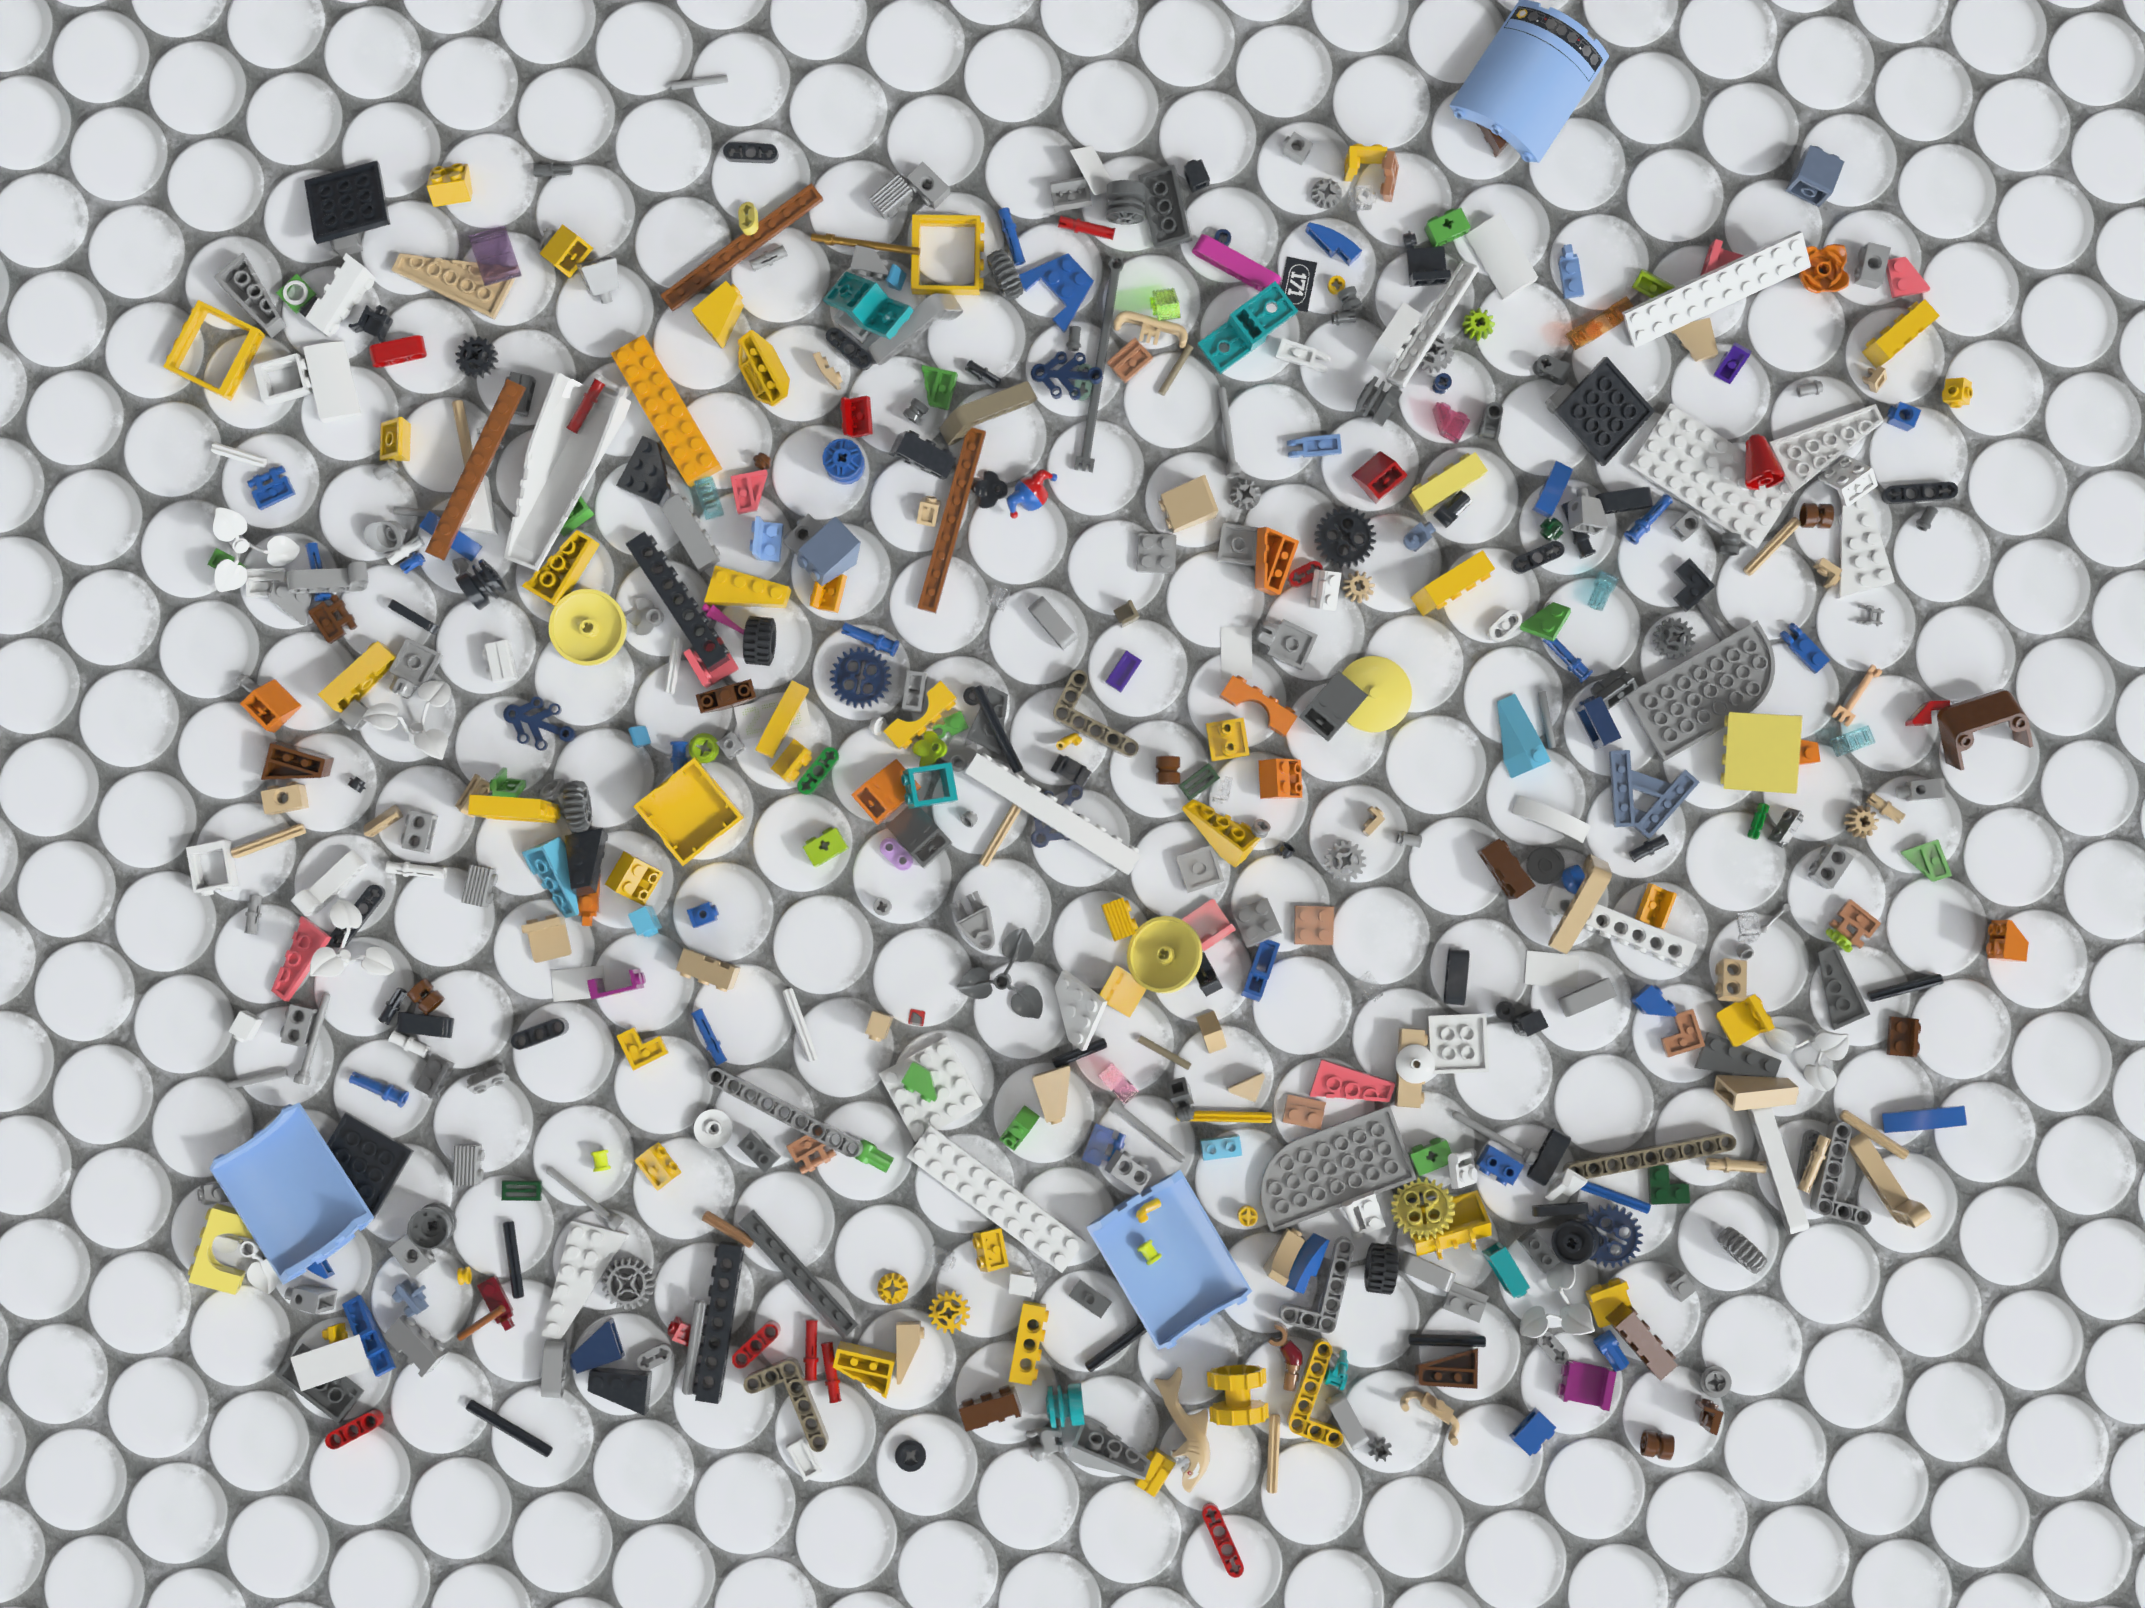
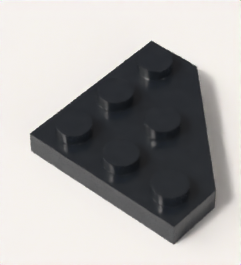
(646, 473)

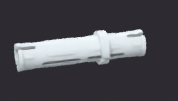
(416, 870)

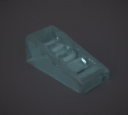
(703, 482)
(1841, 745)

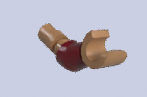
(1292, 1357)

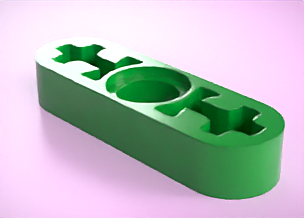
(813, 785)

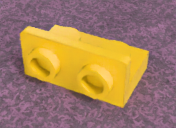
(658, 1166)
(990, 1250)

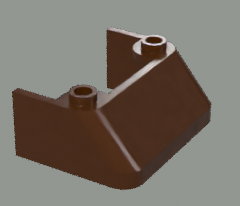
(1963, 718)

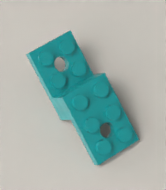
(868, 305)
(1247, 327)

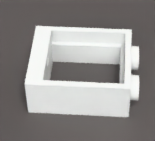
(261, 372)
(195, 867)

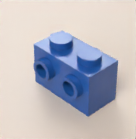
(1499, 1164)
(1533, 1432)

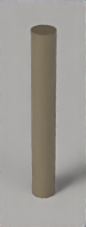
(1175, 370)
(1164, 1052)

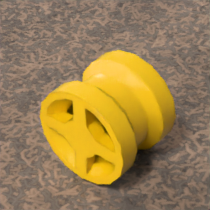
(1249, 1218)

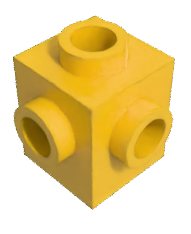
(1957, 392)

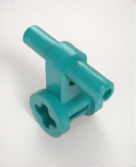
(1337, 1376)

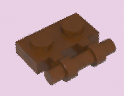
(328, 623)

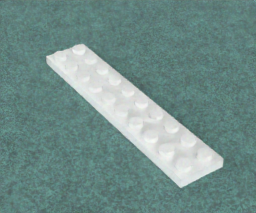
(1717, 289)
(996, 1198)

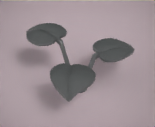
(977, 980)

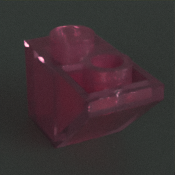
(1450, 423)
(1118, 1083)

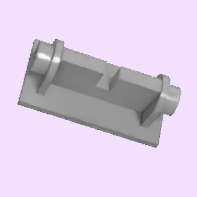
(480, 1083)

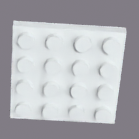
(952, 1085)

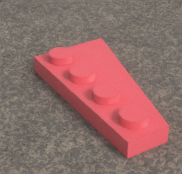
(298, 958)
(1344, 1082)

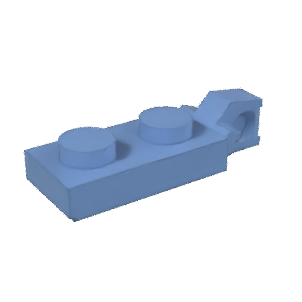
(1570, 273)

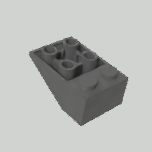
(1333, 706)
(919, 835)

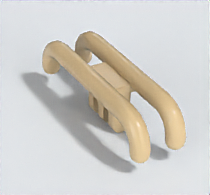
(1151, 327)

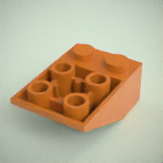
(883, 792)

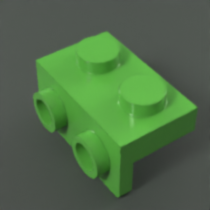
(506, 787)

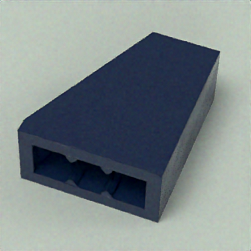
(598, 1349)

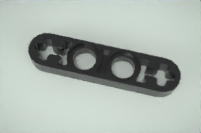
(1919, 490)
(371, 907)

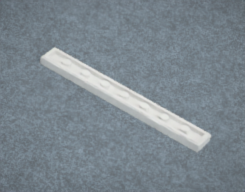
(1432, 324)

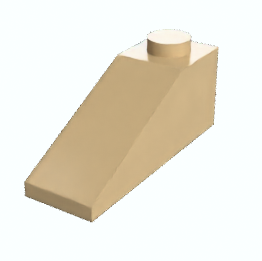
(907, 1342)

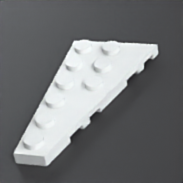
(1813, 449)
(1861, 550)
(582, 1265)

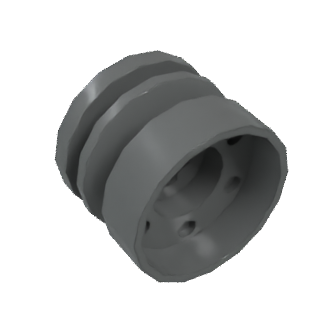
(1125, 202)
(1378, 401)
(424, 1234)

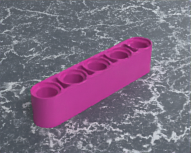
(1234, 263)

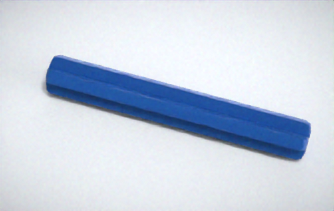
(1616, 1197)

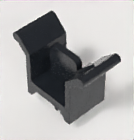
(373, 323)
(1071, 770)
(1207, 977)

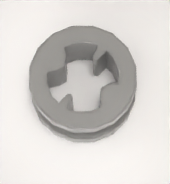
(1265, 828)

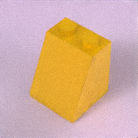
(720, 312)

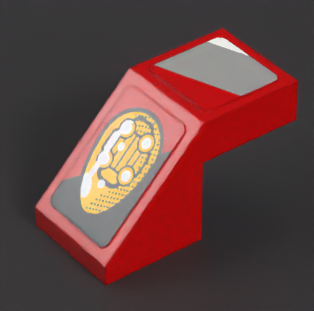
(1922, 715)

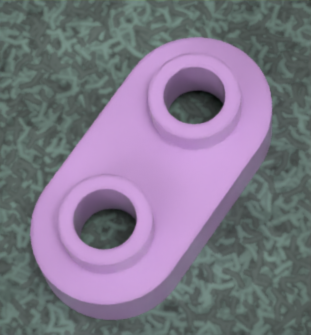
(896, 853)

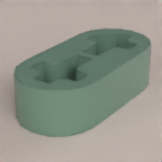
(1088, 385)

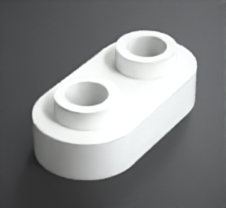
(1504, 626)

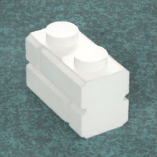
(1325, 590)
(500, 661)

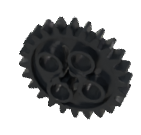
(1331, 547)

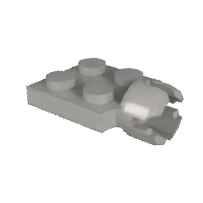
(1287, 642)
(413, 667)

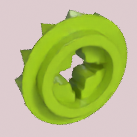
(701, 739)
(1839, 939)

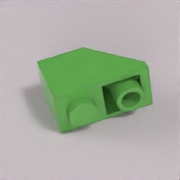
(920, 1080)
(1019, 1128)

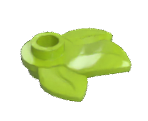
(927, 748)

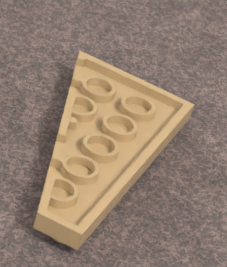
(455, 280)

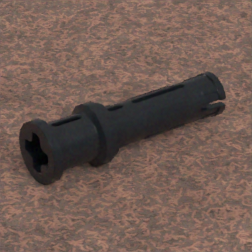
(1580, 539)

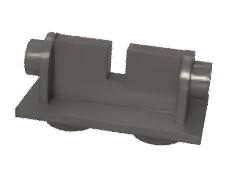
(1791, 820)

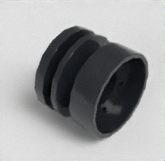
(482, 583)

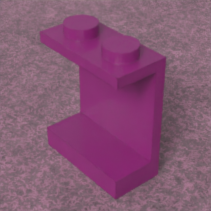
(597, 988)
(1587, 1384)

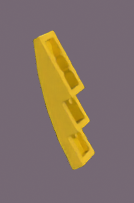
(782, 719)

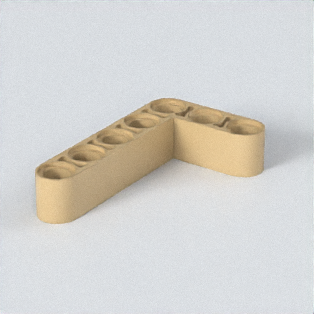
(1596, 879)
(1884, 1183)

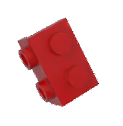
(856, 416)

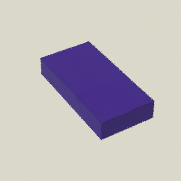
(1123, 671)

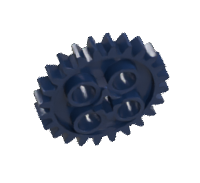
(843, 674)
(1618, 1220)

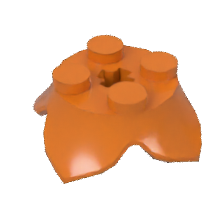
(1831, 260)

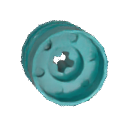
(1065, 1405)

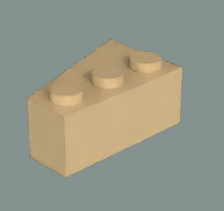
(707, 969)

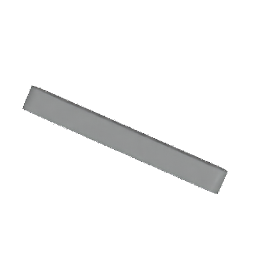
(775, 1111)

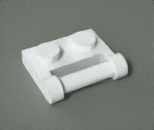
(1464, 1174)
(1369, 1213)

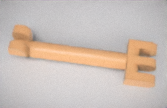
(1846, 711)

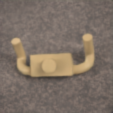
(1437, 1408)

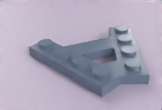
(1626, 780)

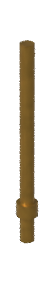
(831, 239)

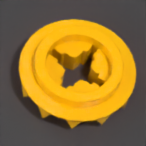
(898, 1281)

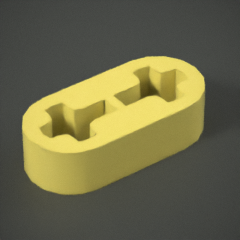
(749, 222)

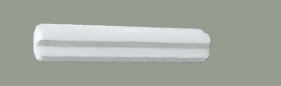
(239, 455)
(673, 666)

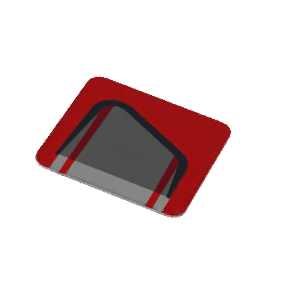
(916, 1017)

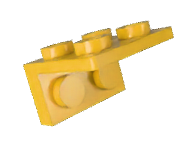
(1362, 154)
(791, 761)
(1122, 991)

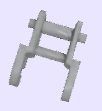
(1871, 609)

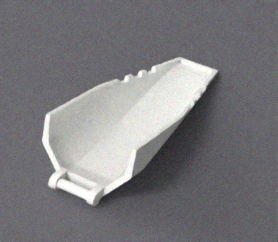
(561, 464)

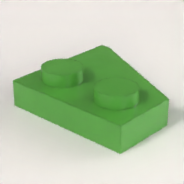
(939, 386)
(1547, 621)
(1929, 860)

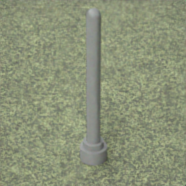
(1232, 468)
(303, 1075)
(1117, 1107)
(1528, 1155)
(613, 1220)

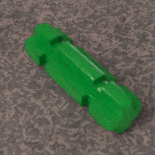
(1758, 821)

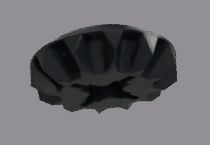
(910, 1465)

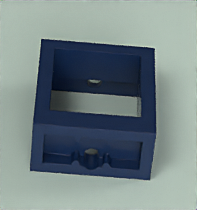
(1597, 722)

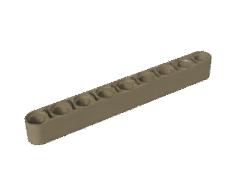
(1659, 1158)

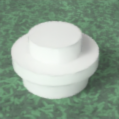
(878, 725)

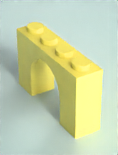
(206, 1269)

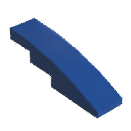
(1924, 1119)
(374, 1345)

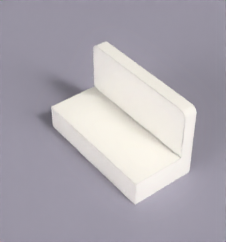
(1566, 1183)

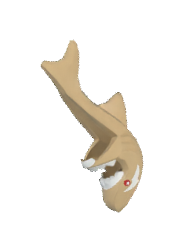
(1194, 1429)

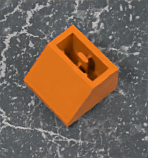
(271, 705)
(1280, 778)
(2006, 942)

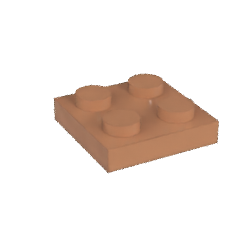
(1314, 925)

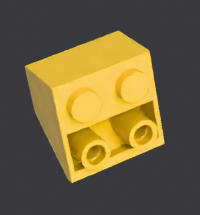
(449, 185)
(566, 251)
(633, 878)

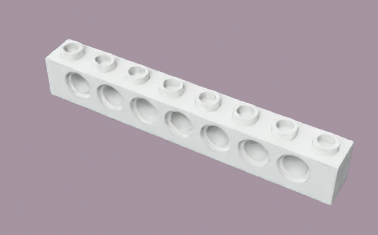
(1683, 949)

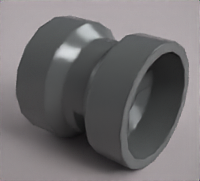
(1349, 298)
(915, 411)
(1730, 543)

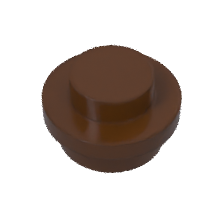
(762, 461)

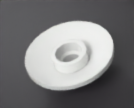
(1405, 1061)
(703, 1131)

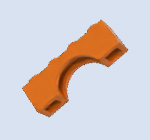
(1279, 718)

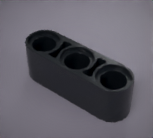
(1626, 500)
(1456, 976)
(425, 1024)
(531, 1037)
(1549, 1156)

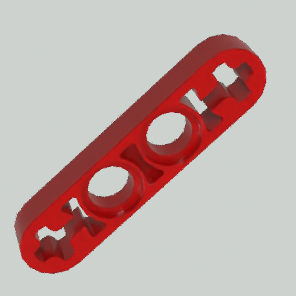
(1221, 1540)

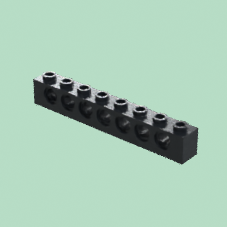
(638, 547)
(703, 1391)

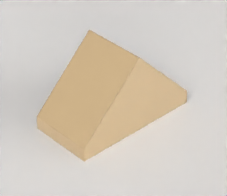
(1211, 1032)
(1248, 1088)

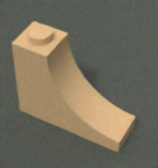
(1283, 1256)

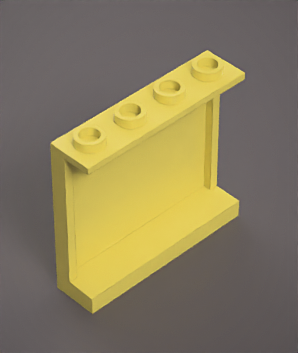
(1762, 752)

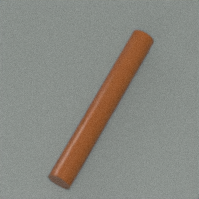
(481, 1322)

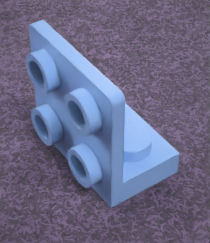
(767, 540)

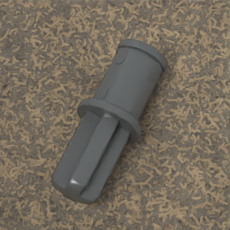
(553, 170)

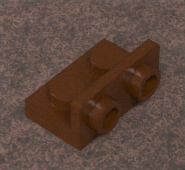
(1903, 1036)
(1711, 1416)

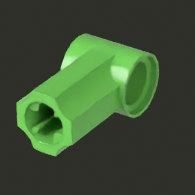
(874, 1156)

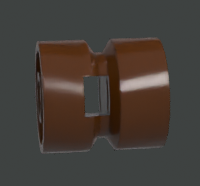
(1819, 516)
(1167, 770)
(430, 1001)
(1659, 1445)

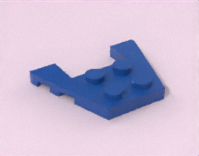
(1066, 281)

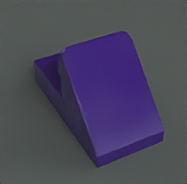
(1732, 363)

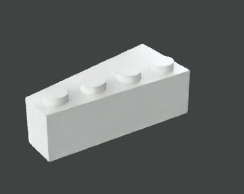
(340, 296)

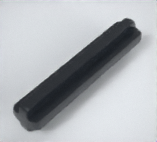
(1078, 1054)

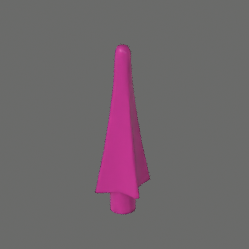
(715, 614)

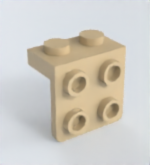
(548, 938)

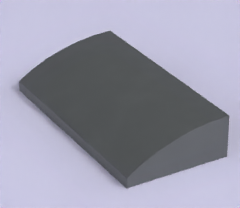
(1165, 207)
(332, 1398)

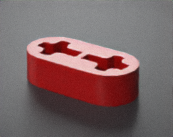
(1303, 570)

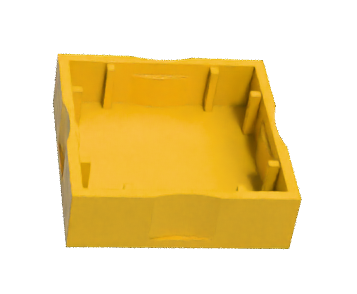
(689, 811)

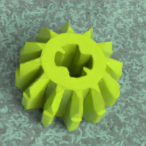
(1471, 321)

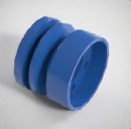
(839, 471)

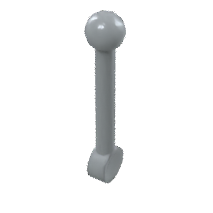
(1785, 907)

